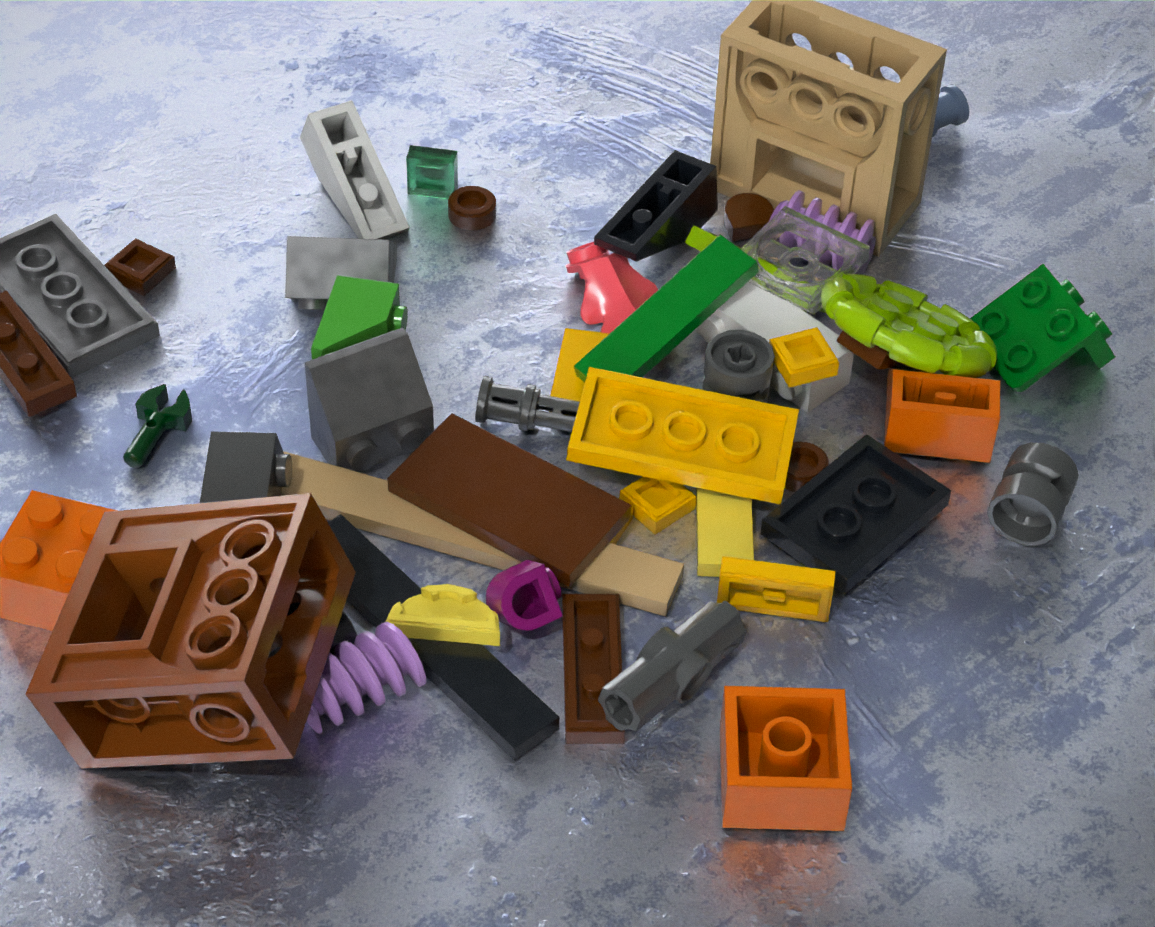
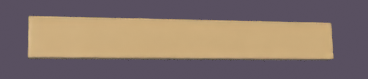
(364, 500)

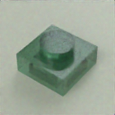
(431, 171)

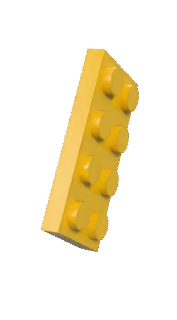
(683, 435)

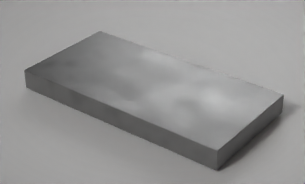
(71, 296)

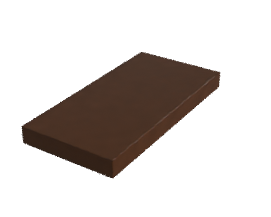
(510, 498)

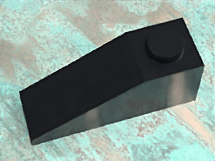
(663, 209)

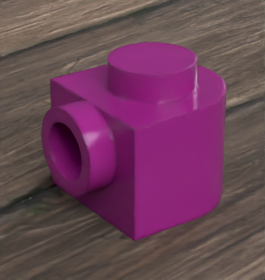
(525, 596)

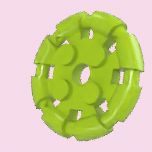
(908, 326)

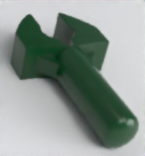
(156, 422)

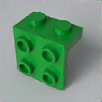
(1040, 327)

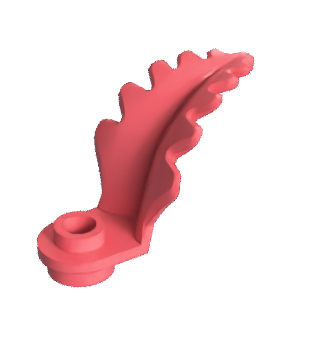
(611, 285)

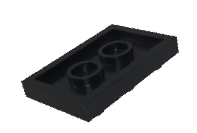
(855, 512)

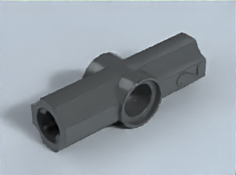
(672, 666)

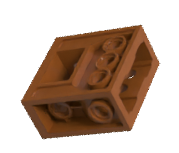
(176, 629)

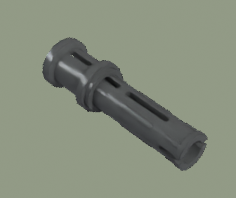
(522, 406)

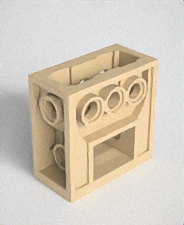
(817, 124)

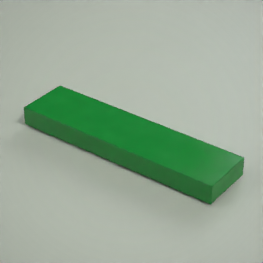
(672, 311)

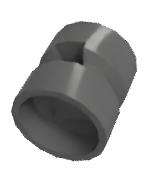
(739, 365)
(1033, 494)

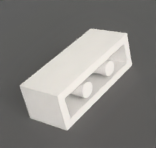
(773, 317)

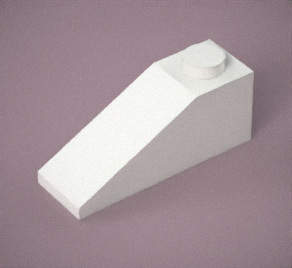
(352, 172)

